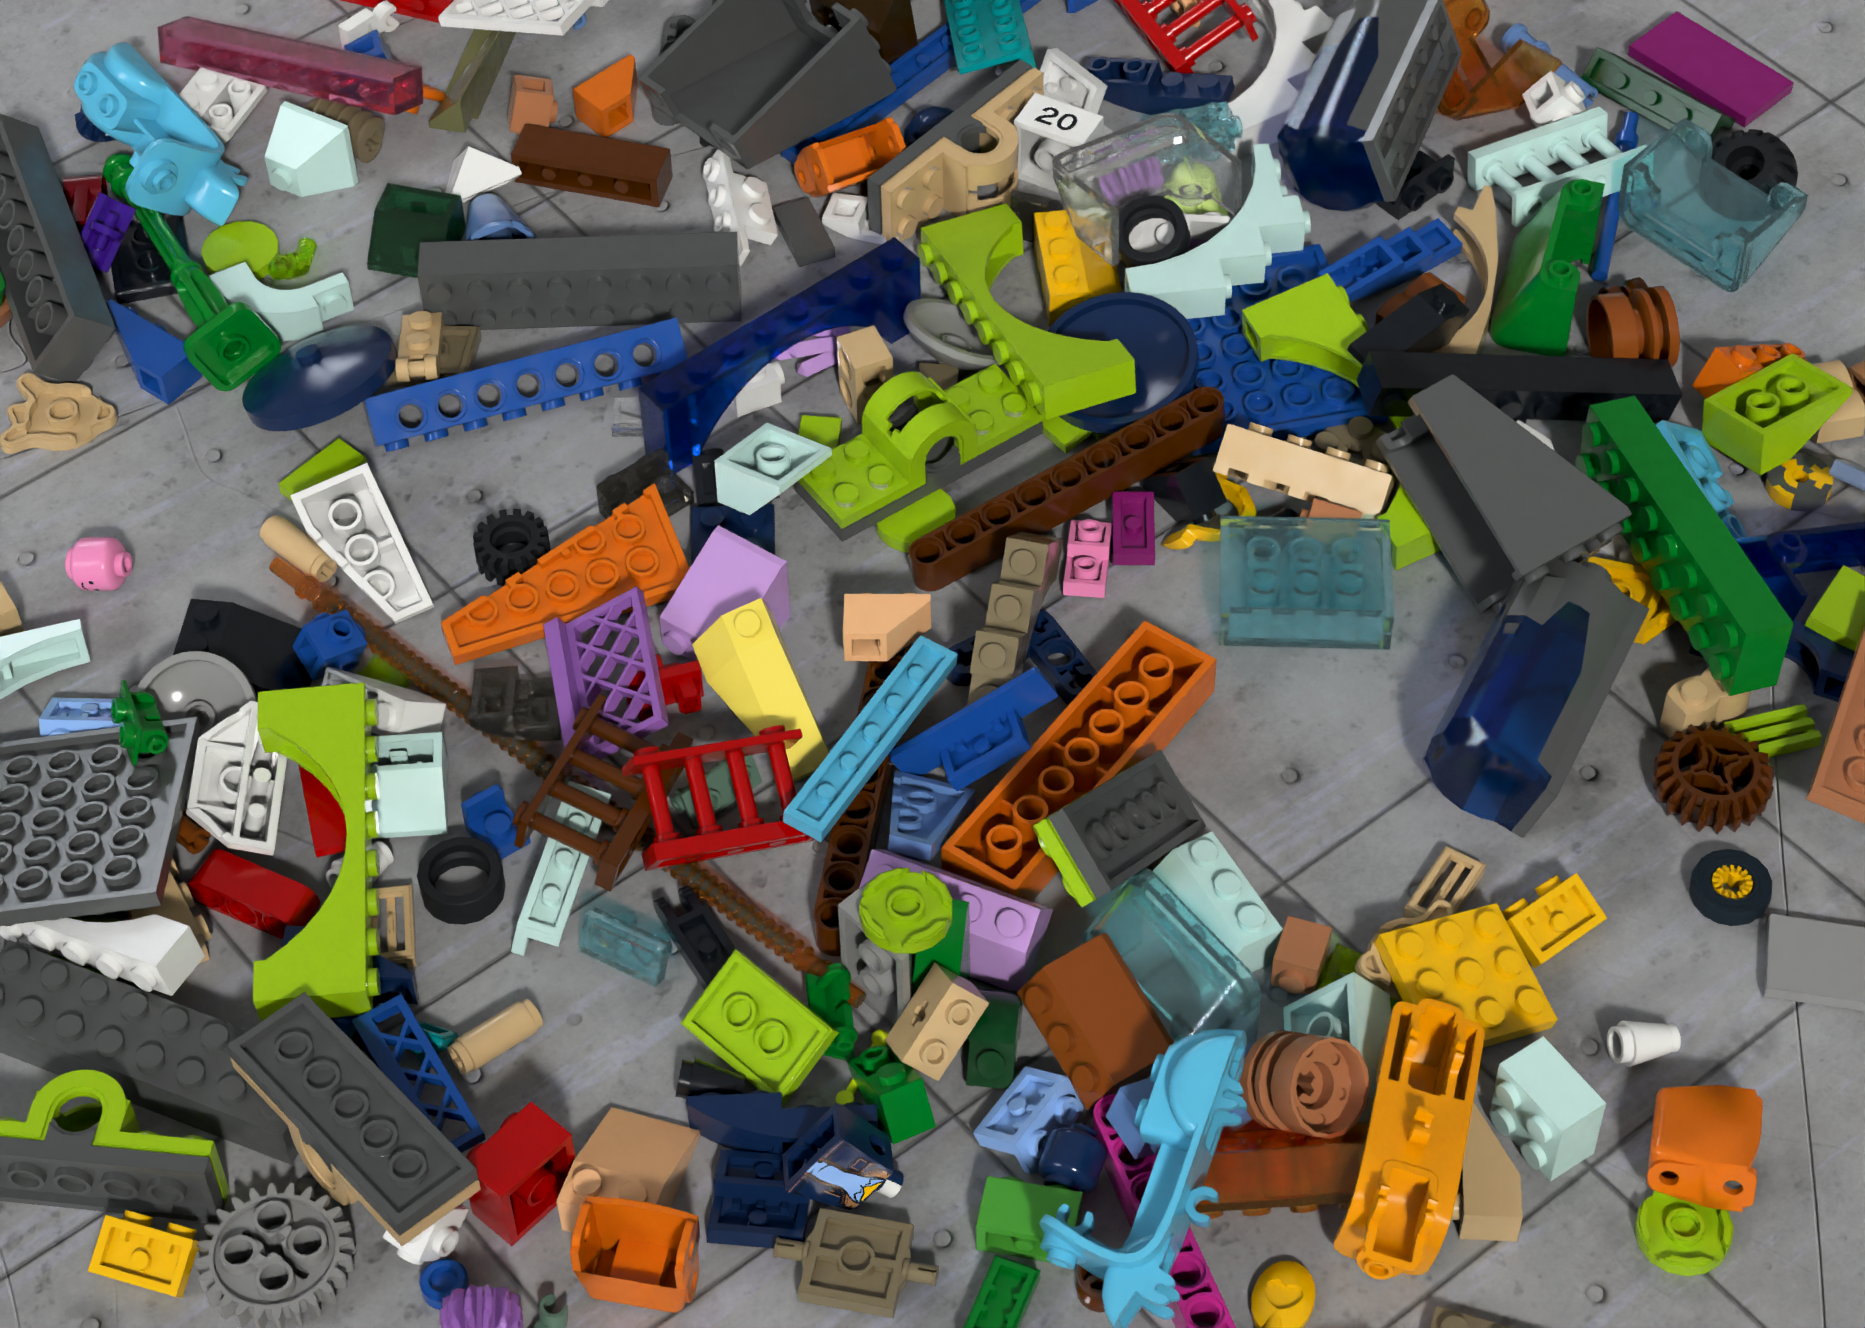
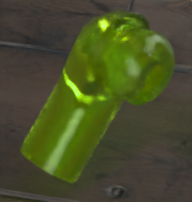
(294, 264)

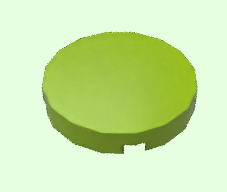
(238, 244)
(916, 520)
(905, 910)
(1682, 1234)

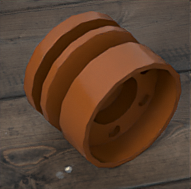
(1633, 326)

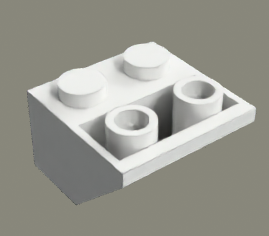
(222, 100)

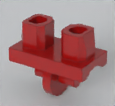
(679, 684)

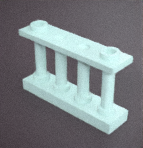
(1545, 146)

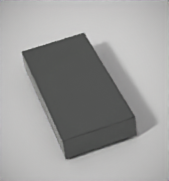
(803, 232)

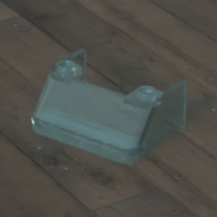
(1178, 960)

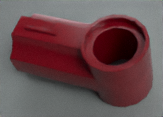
(81, 194)

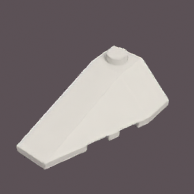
(362, 538)

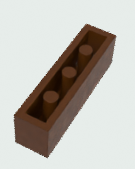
(592, 165)

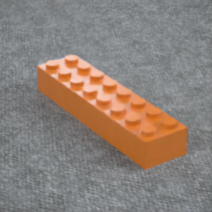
(1112, 724)

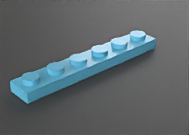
(869, 738)

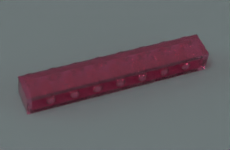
(292, 65)

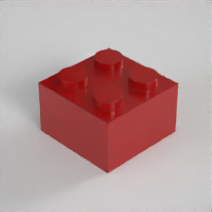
(520, 1172)

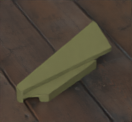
(472, 80)

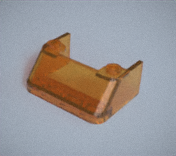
(1477, 87)

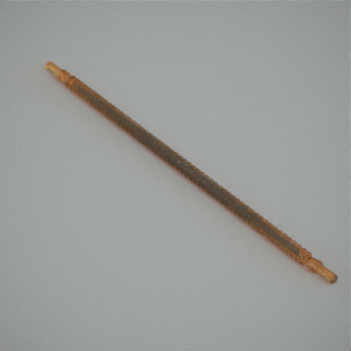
(536, 759)

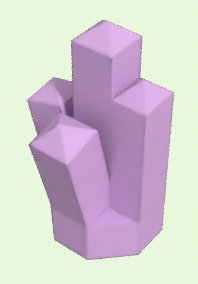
(824, 346)

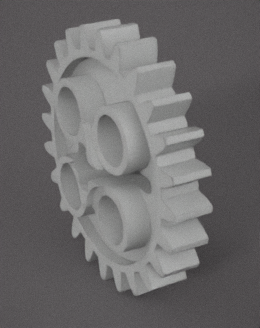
(245, 1286)

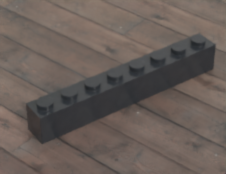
(1521, 383)

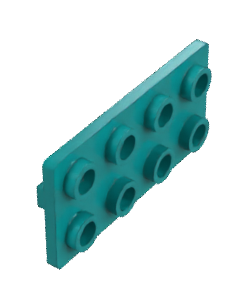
(988, 33)

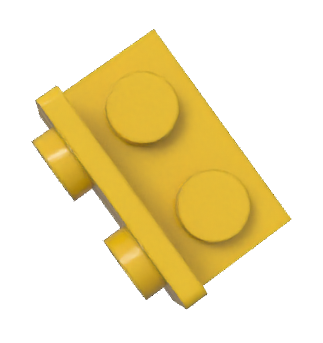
(1554, 918)
(144, 1254)

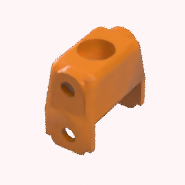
(847, 158)
(1703, 1141)
(636, 1253)

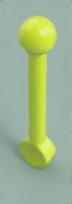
(847, 1096)

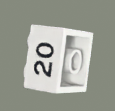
(1048, 129)

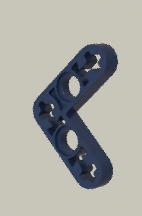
(1041, 646)

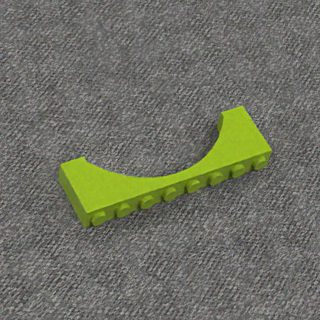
(1315, 328)
(1052, 369)
(333, 955)

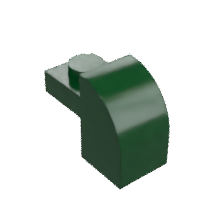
(995, 1040)

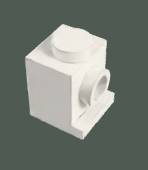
(760, 391)

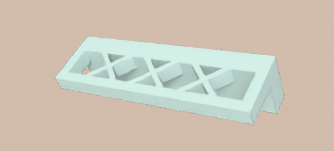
(556, 879)

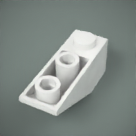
(399, 708)

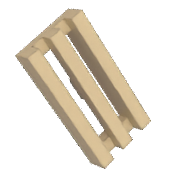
(1414, 908)
(409, 954)

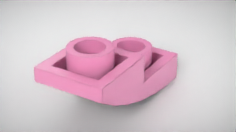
(1087, 558)

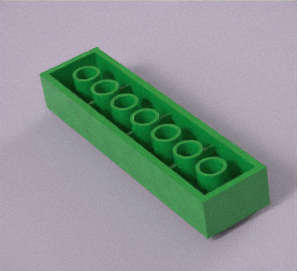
(1686, 548)

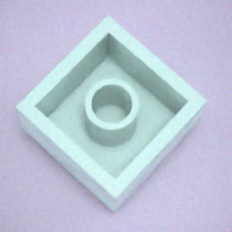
(1546, 1109)

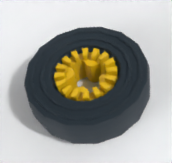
(1736, 870)

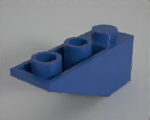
(153, 354)

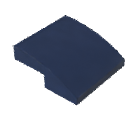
(753, 1203)

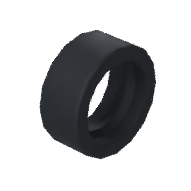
(1144, 209)
(453, 854)

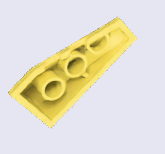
(757, 680)

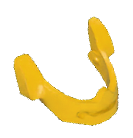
(1233, 492)

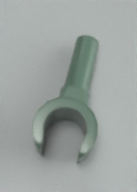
(549, 1320)

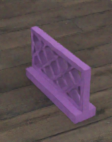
(572, 659)

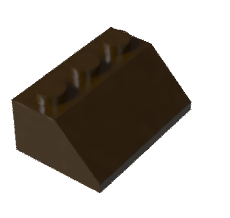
(888, 20)

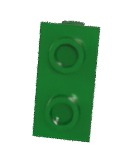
(138, 723)
(828, 999)

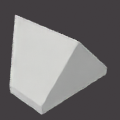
(478, 173)

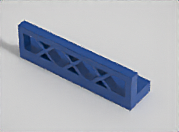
(380, 1054)

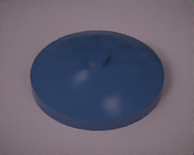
(1156, 339)
(320, 378)

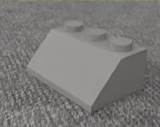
(876, 971)

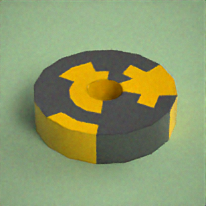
(1806, 495)

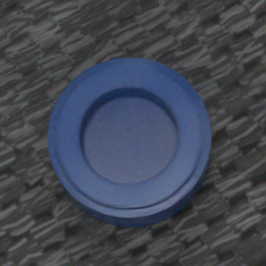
(440, 1279)

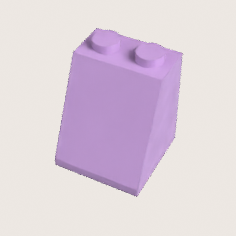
(721, 579)

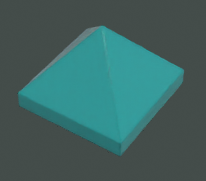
(439, 1038)

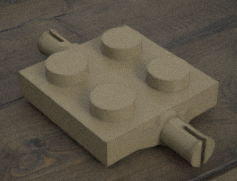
(856, 1262)

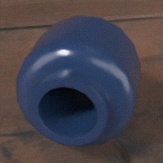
(1072, 1158)

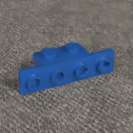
(978, 735)

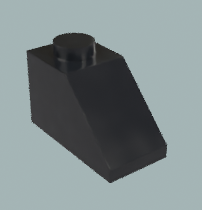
(1187, 490)

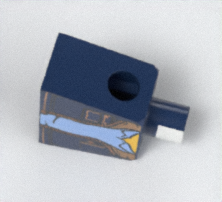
(841, 1161)

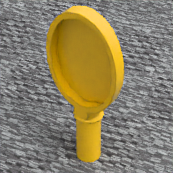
(1283, 1296)

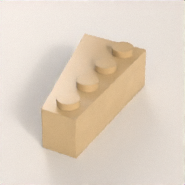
(1304, 472)

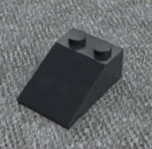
(247, 639)

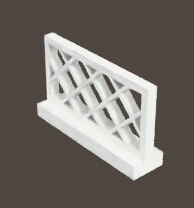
(510, 20)

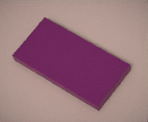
(1710, 68)

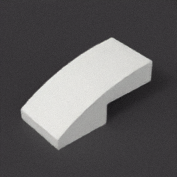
(850, 217)

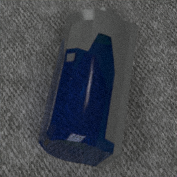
(1368, 102)
(1533, 694)

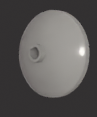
(946, 335)
(197, 685)

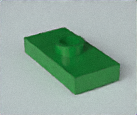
(1003, 1295)

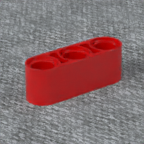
(252, 893)

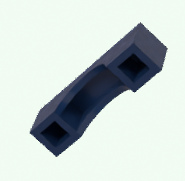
(1819, 657)

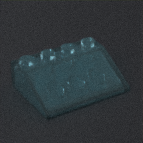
(1305, 582)

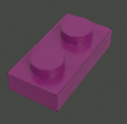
(1133, 528)

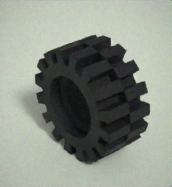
(504, 531)

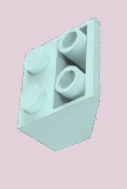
(412, 785)

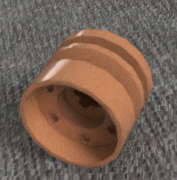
(1305, 1083)

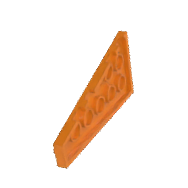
(575, 577)

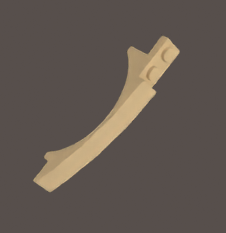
(1482, 251)

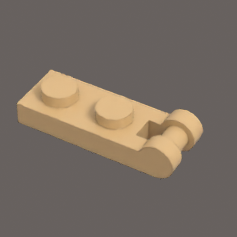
(420, 346)

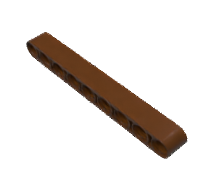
(1068, 488)
(854, 832)

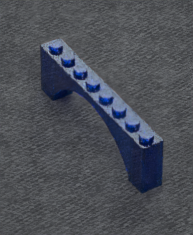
(691, 397)

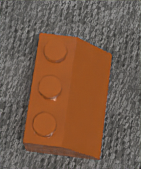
(1096, 1019)

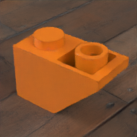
(608, 98)

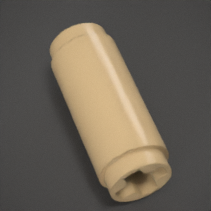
(297, 548)
(495, 1036)

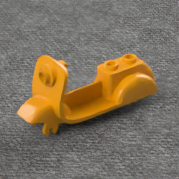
(1413, 1140)

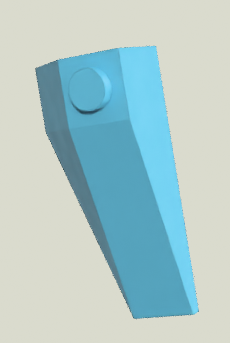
(1704, 468)

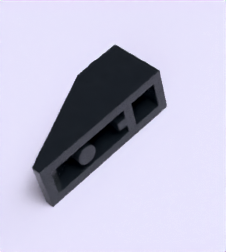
(1416, 326)

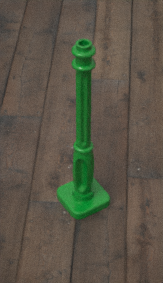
(229, 338)

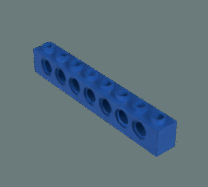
(383, 410)

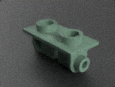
(719, 787)

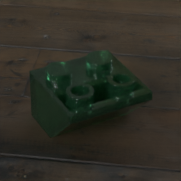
(407, 218)

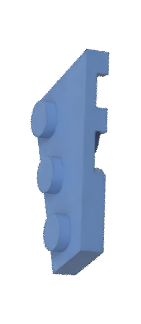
(925, 814)

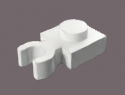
(368, 21)

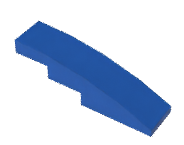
(1393, 261)

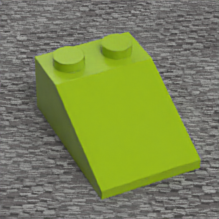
(1772, 412)

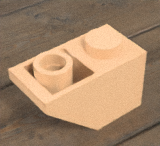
(883, 624)

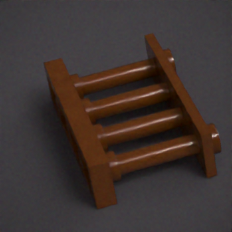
(627, 823)

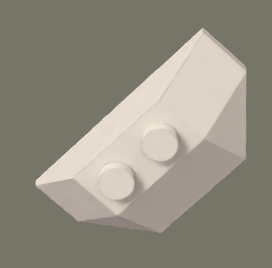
(237, 784)

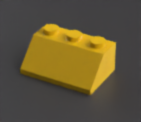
(1067, 266)

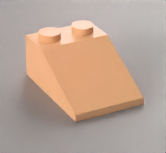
(629, 1160)

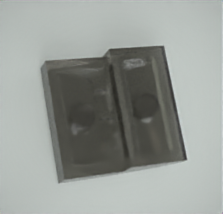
(514, 706)

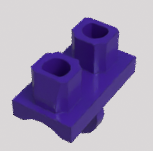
(105, 230)

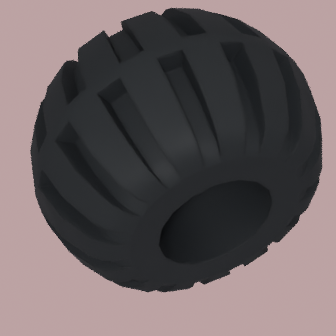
(1757, 158)

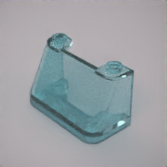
(1704, 210)

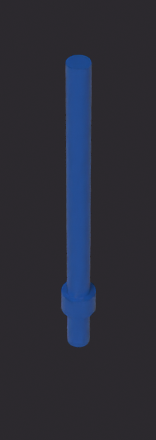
(1625, 140)

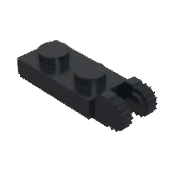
(696, 935)

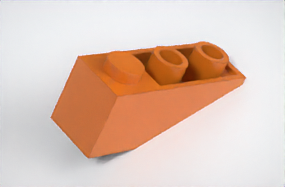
(1737, 362)

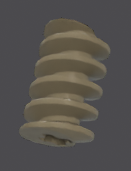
(364, 128)

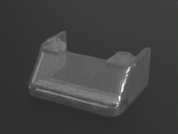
(1142, 160)

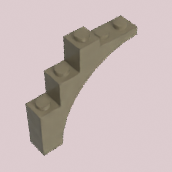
(1012, 611)

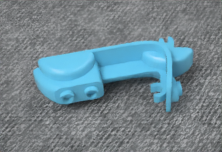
(174, 149)
(1184, 1118)

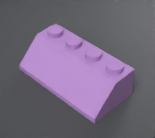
(1003, 927)

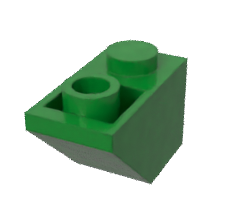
(896, 1090)

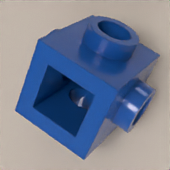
(331, 643)

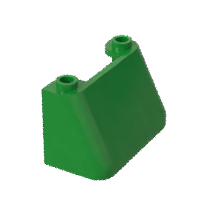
(1539, 278)

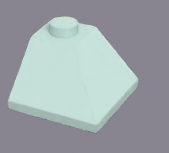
(309, 153)
(765, 467)

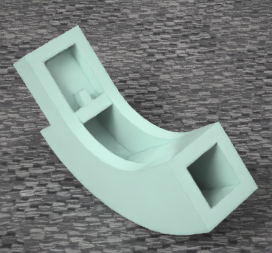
(289, 313)

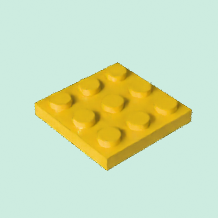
(1472, 965)

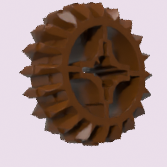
(1708, 787)

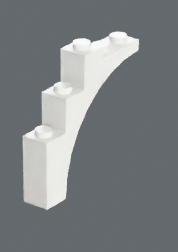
(1295, 43)

